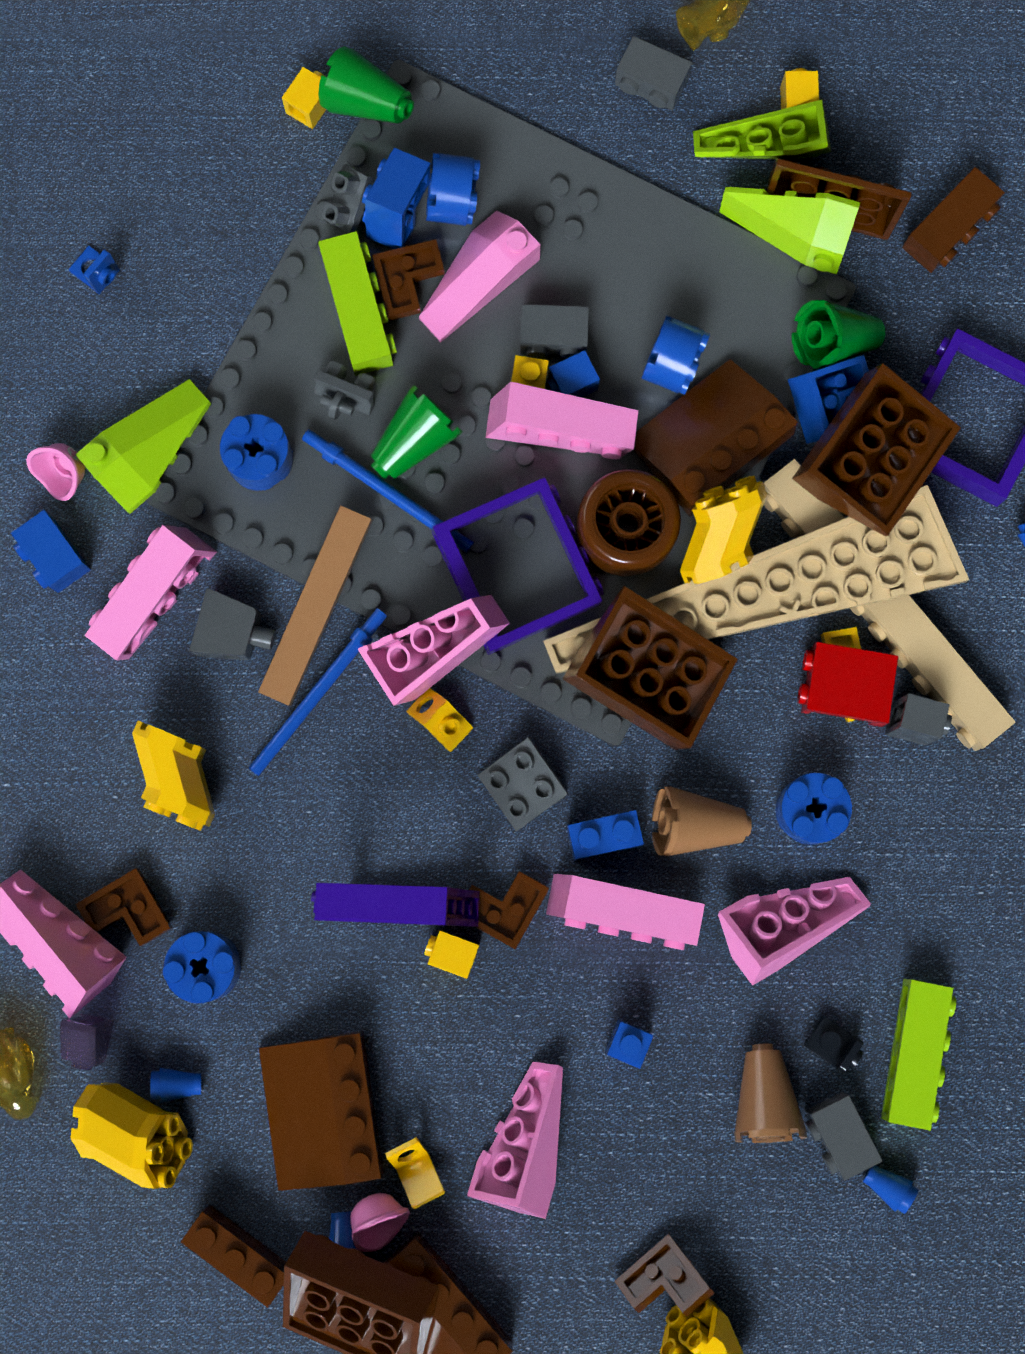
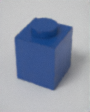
(573, 376)
(629, 1044)

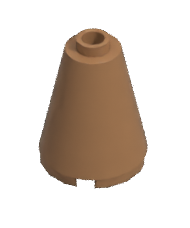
(695, 822)
(767, 1099)

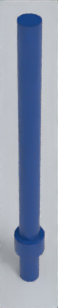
(335, 455)
(359, 638)

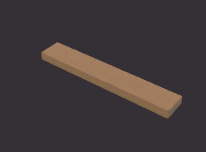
(315, 605)

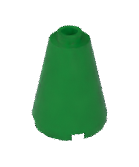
(362, 89)
(834, 333)
(412, 435)

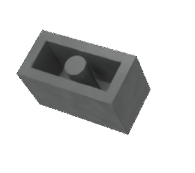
(652, 73)
(553, 330)
(918, 719)
(843, 1136)

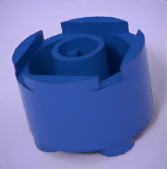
(452, 189)
(675, 355)
(247, 435)
(824, 792)
(182, 969)

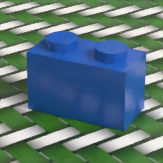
(49, 551)
(605, 835)

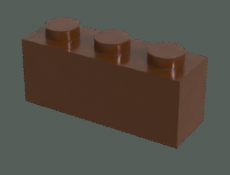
(954, 221)
(236, 1255)

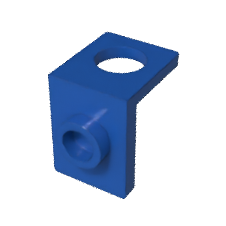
(99, 273)

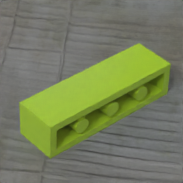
(356, 303)
(918, 1054)

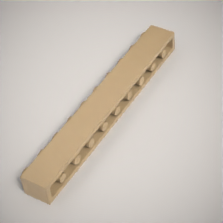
(902, 627)

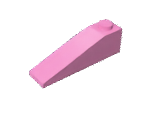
(483, 268)
(779, 927)
(523, 1158)

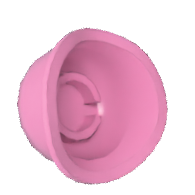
(57, 469)
(376, 1221)

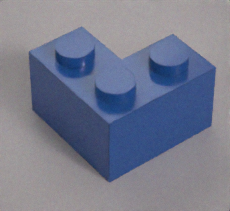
(394, 198)
(823, 392)

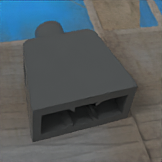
(229, 629)

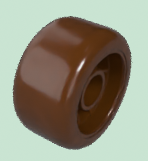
(633, 497)

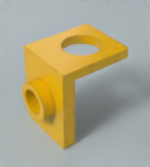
(441, 719)
(416, 1173)

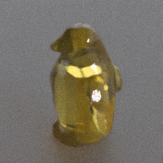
(709, 19)
(16, 1076)

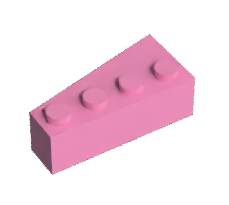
(561, 421)
(147, 590)
(429, 649)
(625, 909)

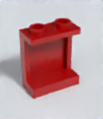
(848, 683)

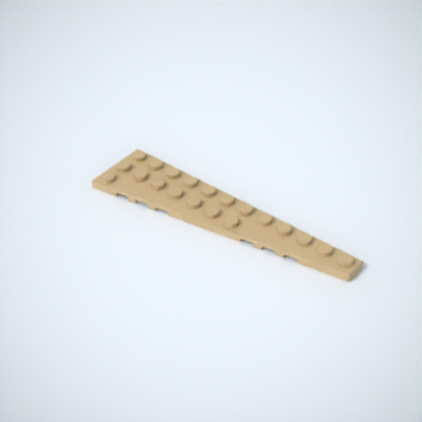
(808, 577)

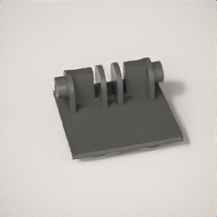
(523, 784)

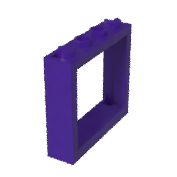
(950, 470)
(564, 530)
(395, 904)

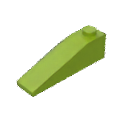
(780, 134)
(802, 227)
(141, 446)

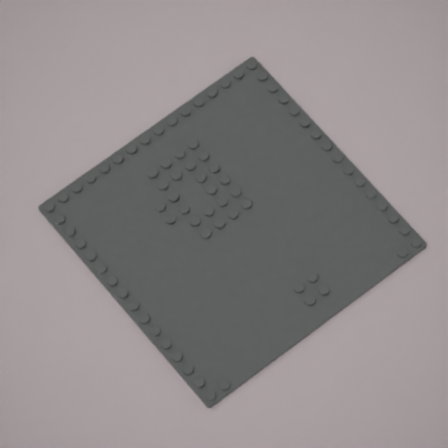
(603, 247)

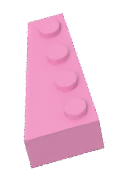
(56, 943)

